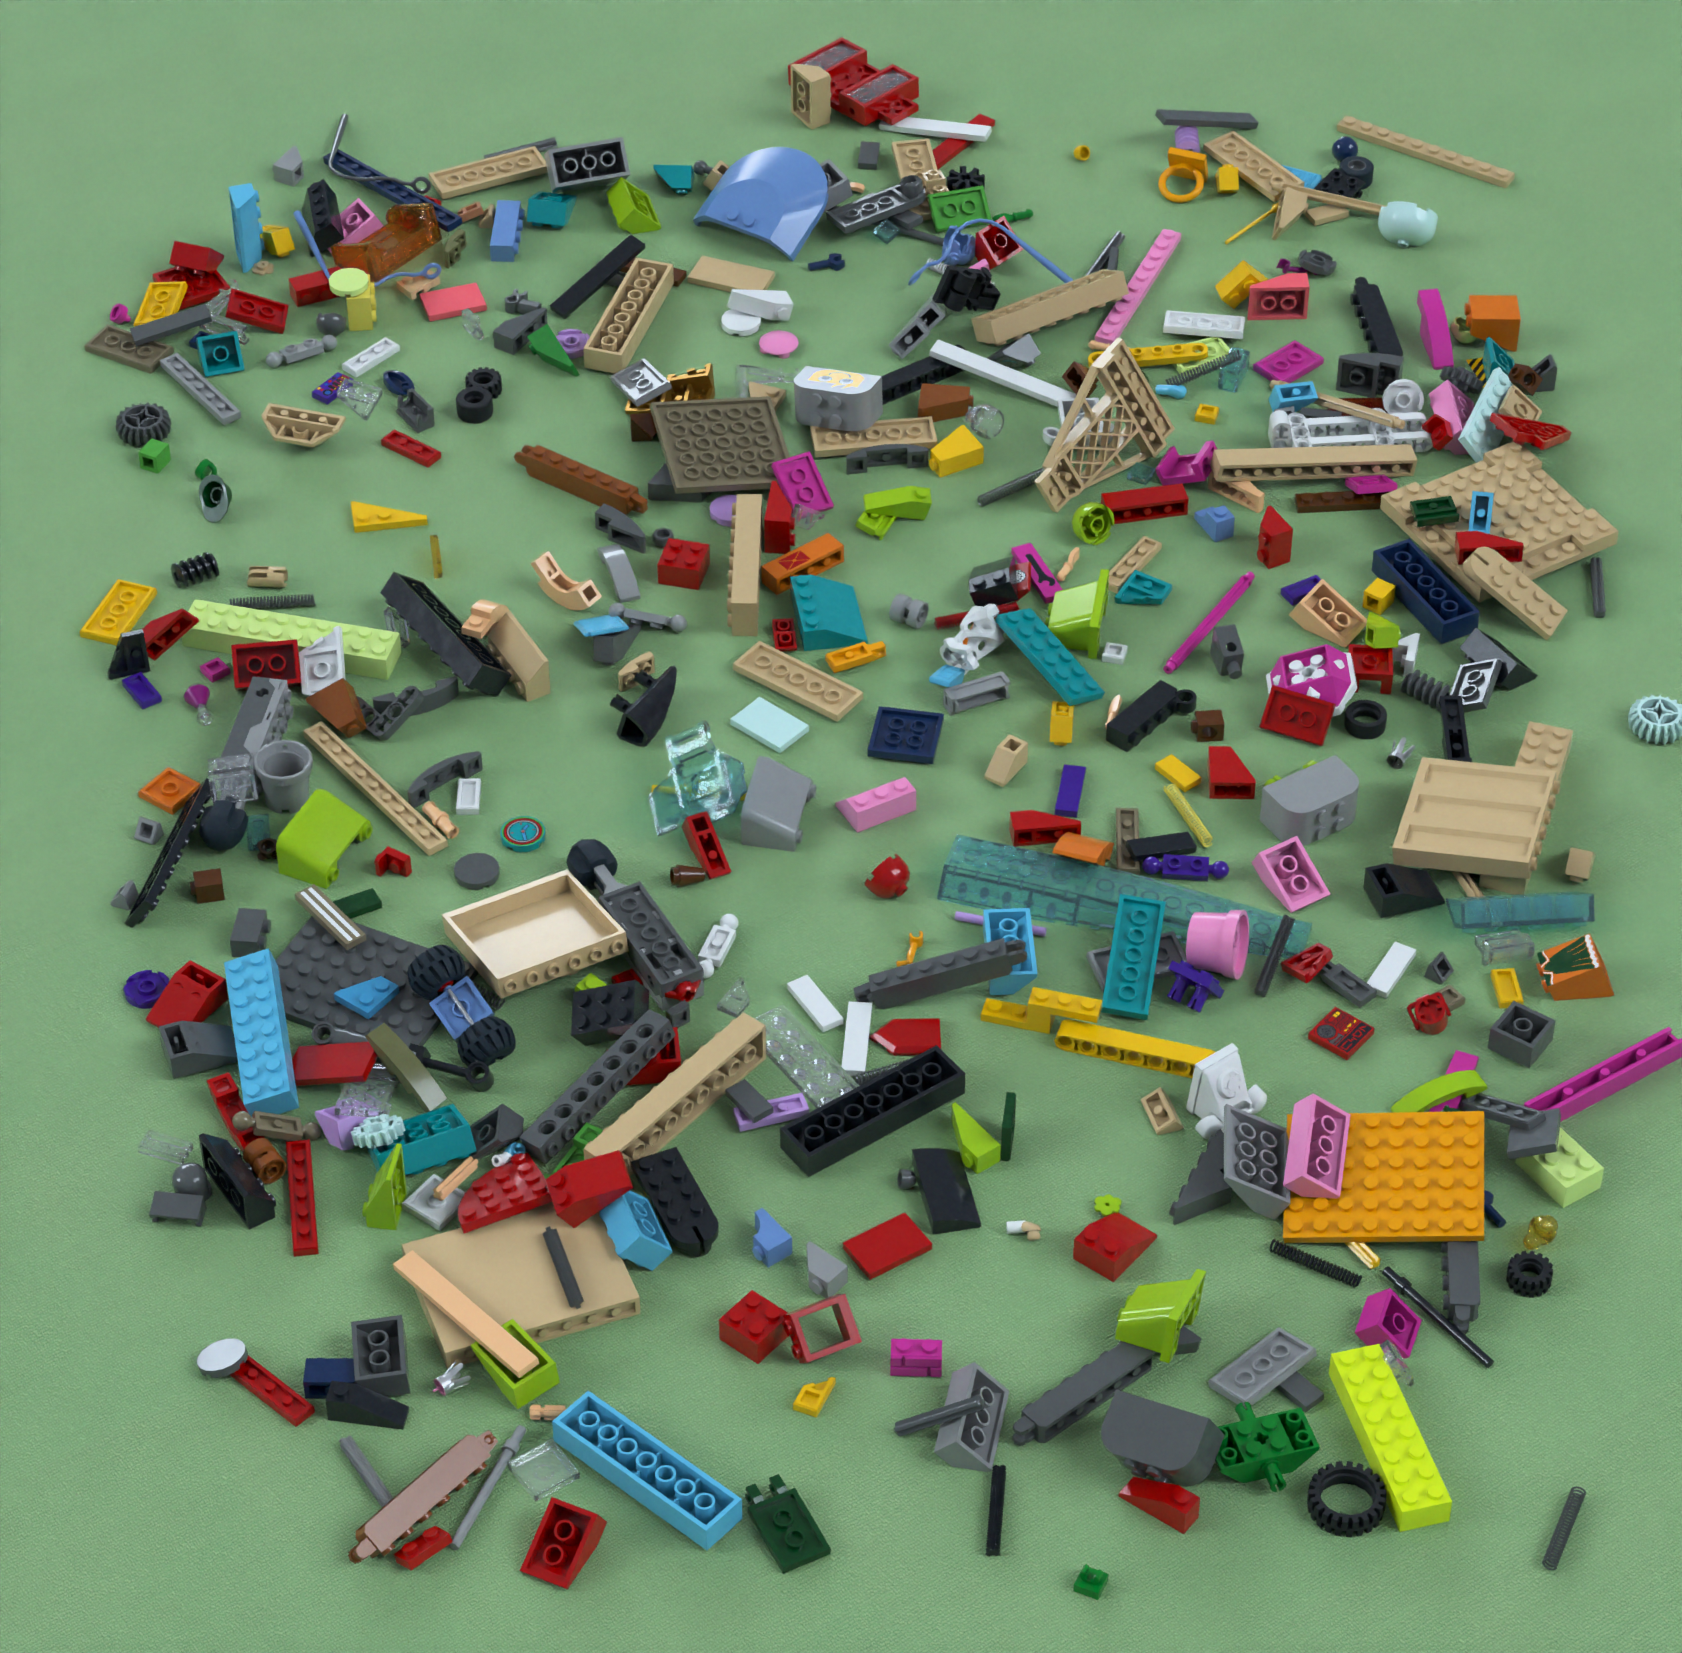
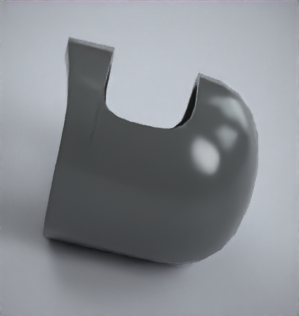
(191, 1179)

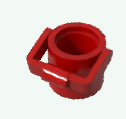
(1430, 1013)

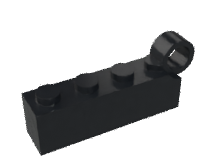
(1148, 713)

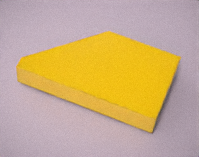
(813, 1397)

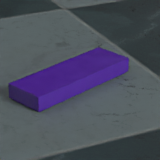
(1070, 791)

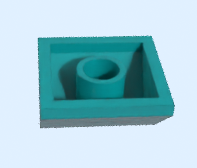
(1496, 357)

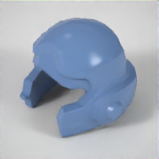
(962, 249)

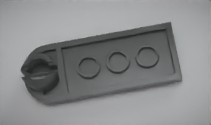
(879, 205)

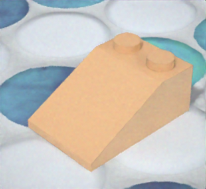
(1328, 615)

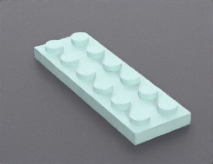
(1479, 432)

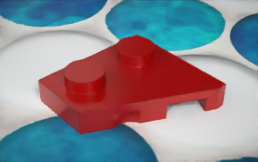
(1308, 962)

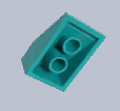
(550, 209)

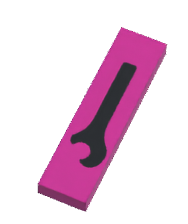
(1041, 576)

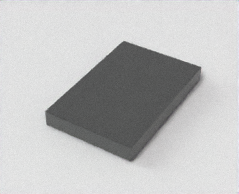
(1476, 683)
(1538, 1140)

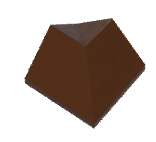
(642, 427)

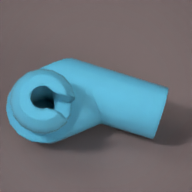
(1171, 390)

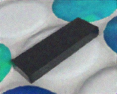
(1157, 846)

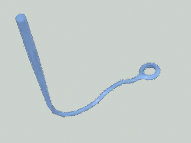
(312, 244)
(1045, 262)

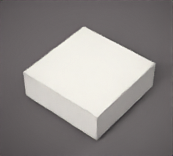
(1114, 653)

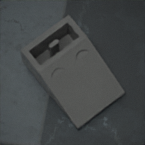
(197, 1046)

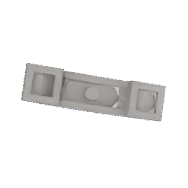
(620, 572)

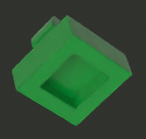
(1091, 1582)

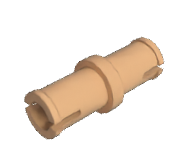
(440, 819)

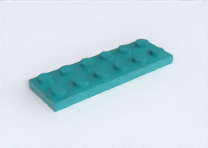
(1050, 656)
(1133, 957)

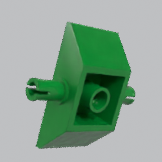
(1265, 1446)

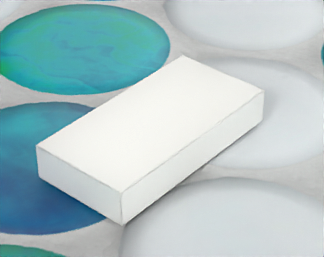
(468, 796)

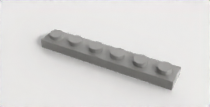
(200, 389)

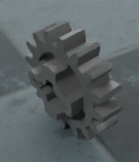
(1462, 379)

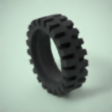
(1344, 1522)

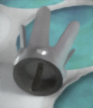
(1397, 758)

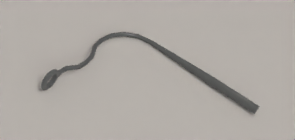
(338, 137)

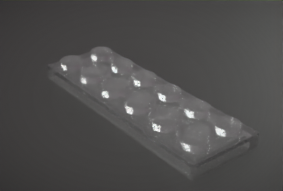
(803, 1058)

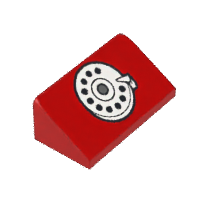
(1023, 576)

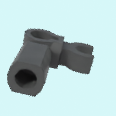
(520, 303)

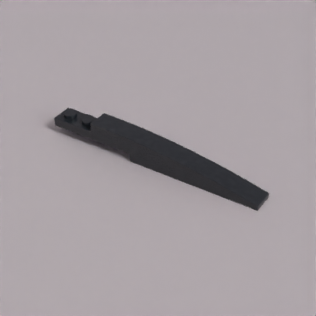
(1454, 729)

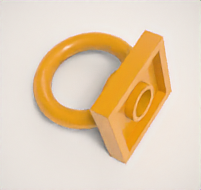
(1184, 165)

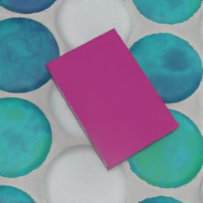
(1288, 363)
(802, 482)

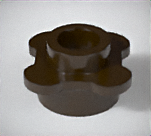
(264, 844)

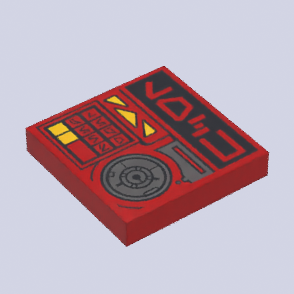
(1341, 1033)

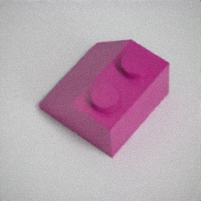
(1388, 1318)

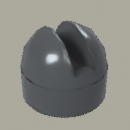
(906, 1179)

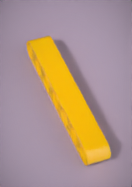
(1129, 1048)

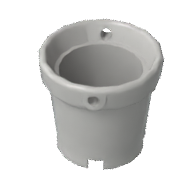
(284, 774)

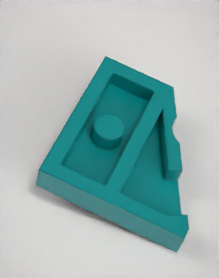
(1143, 590)

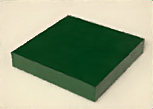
(1008, 1126)

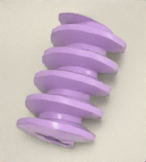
(1187, 138)

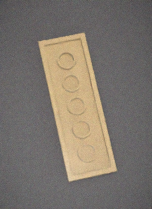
(915, 158)
(1252, 163)
(488, 172)
(911, 431)
(798, 681)

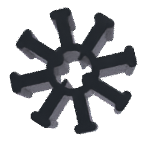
(964, 180)

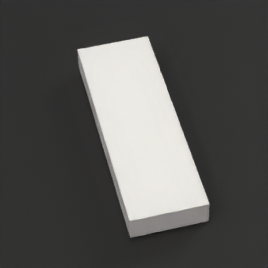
(370, 357)
(1391, 968)
(815, 1003)

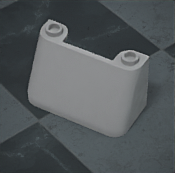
(774, 806)

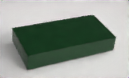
(359, 903)

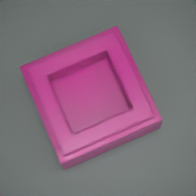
(215, 669)

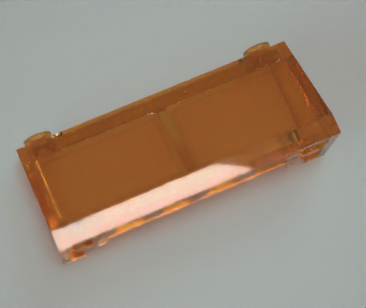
(408, 233)

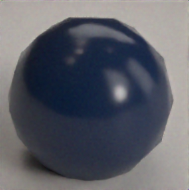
(1344, 148)

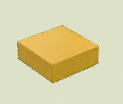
(1207, 414)

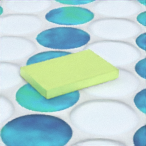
(1216, 348)

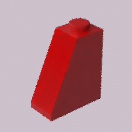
(1228, 775)

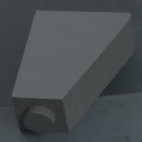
(661, 489)

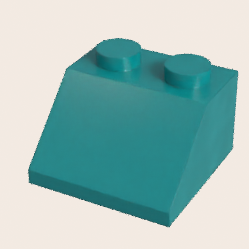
(220, 353)

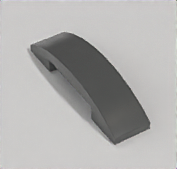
(886, 455)
(436, 697)
(441, 773)

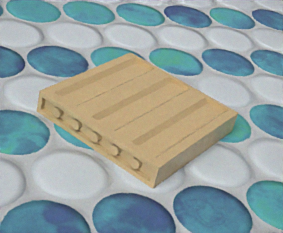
(1476, 818)

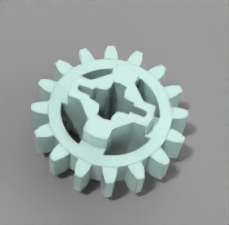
(378, 1131)

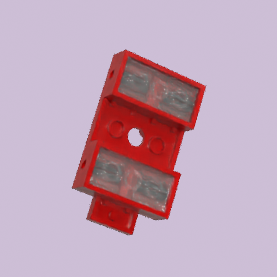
(862, 89)

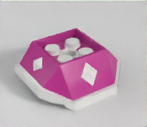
(1317, 673)

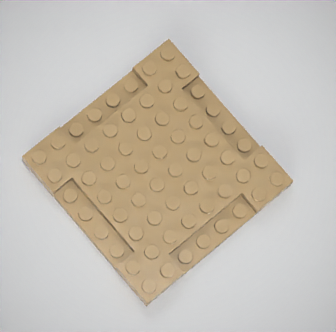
(1524, 509)

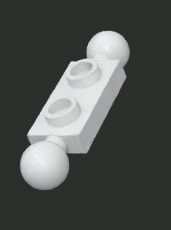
(718, 944)

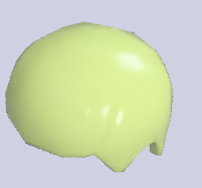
(1460, 331)

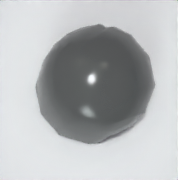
(331, 323)

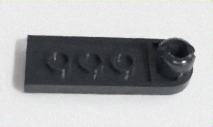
(677, 1200)

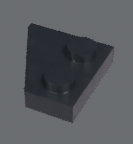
(129, 656)

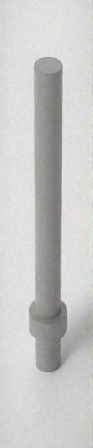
(509, 1450)

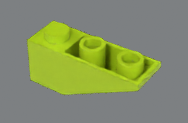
(1381, 632)

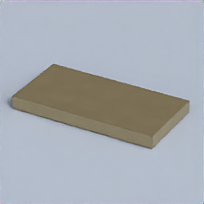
(120, 347)

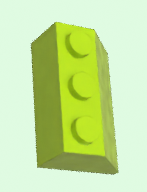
(632, 208)

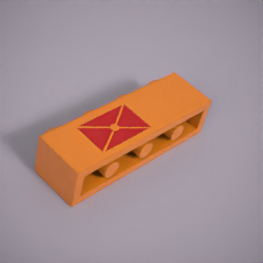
(805, 560)

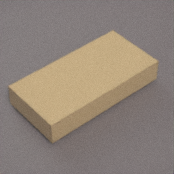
(1326, 214)

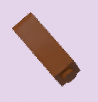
(944, 401)
(339, 707)

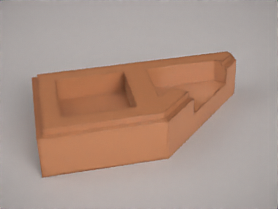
(470, 211)

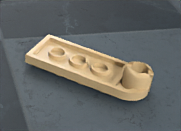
(1514, 590)

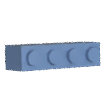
(506, 231)

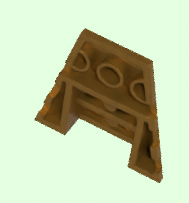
(690, 386)

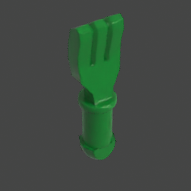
(1015, 216)

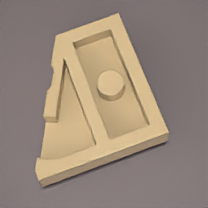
(412, 285)
(776, 394)

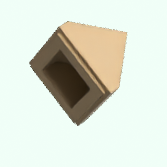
(487, 219)

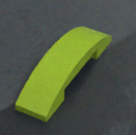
(1440, 1091)

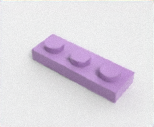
(784, 1109)

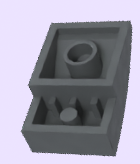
(1368, 373)

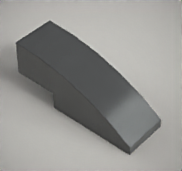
(620, 528)

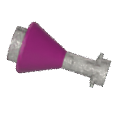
(197, 696)

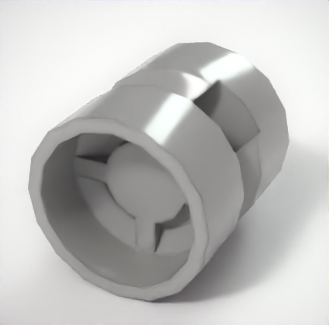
(910, 611)

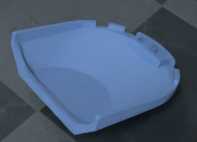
(770, 196)

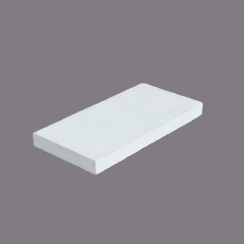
(1204, 324)

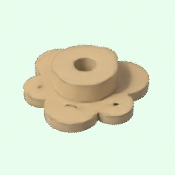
(263, 268)

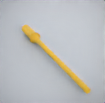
(1272, 210)

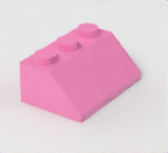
(878, 804)

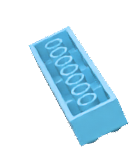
(261, 1034)
(647, 1470)

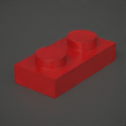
(423, 1547)

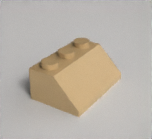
(810, 95)

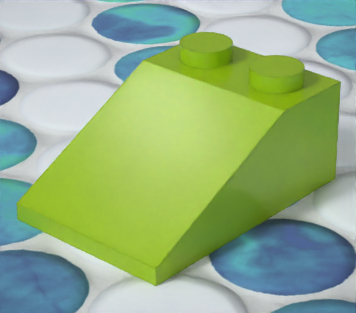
(387, 1193)
(530, 1385)

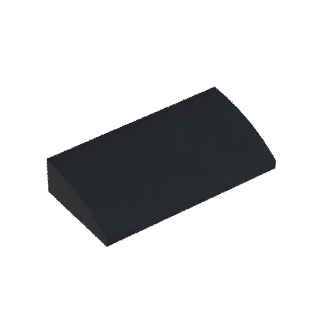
(945, 1190)

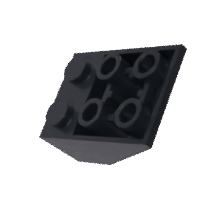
(1400, 889)

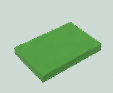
(958, 207)

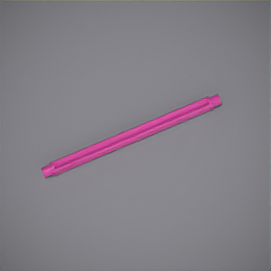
(1208, 622)

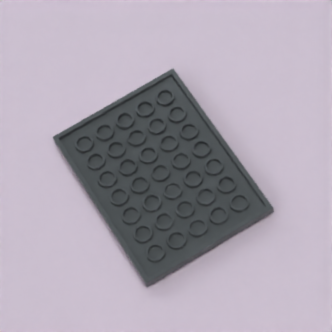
(319, 966)

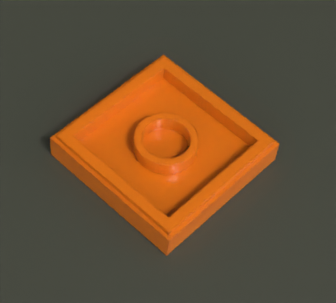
(169, 790)

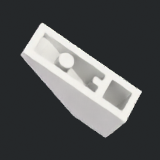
(762, 303)

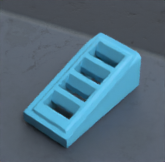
(947, 676)

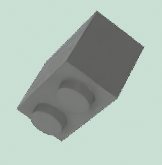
(249, 932)

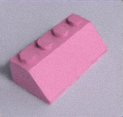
(1455, 408)
(1316, 1148)

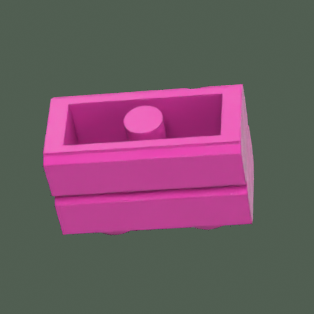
(916, 1357)

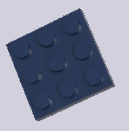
(905, 735)

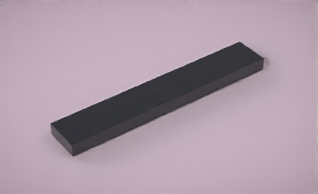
(597, 276)

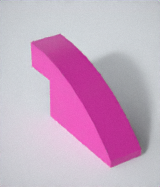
(1435, 329)

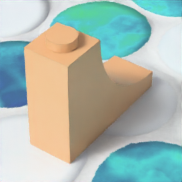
(1239, 491)

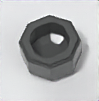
(661, 536)

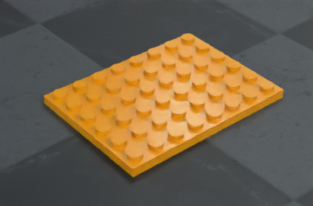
(1400, 1182)

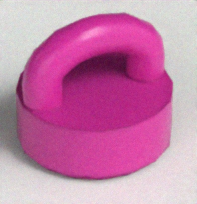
(119, 314)

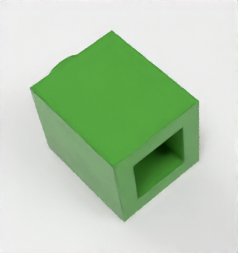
(154, 456)

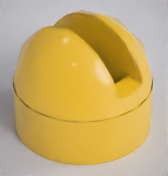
(1081, 152)

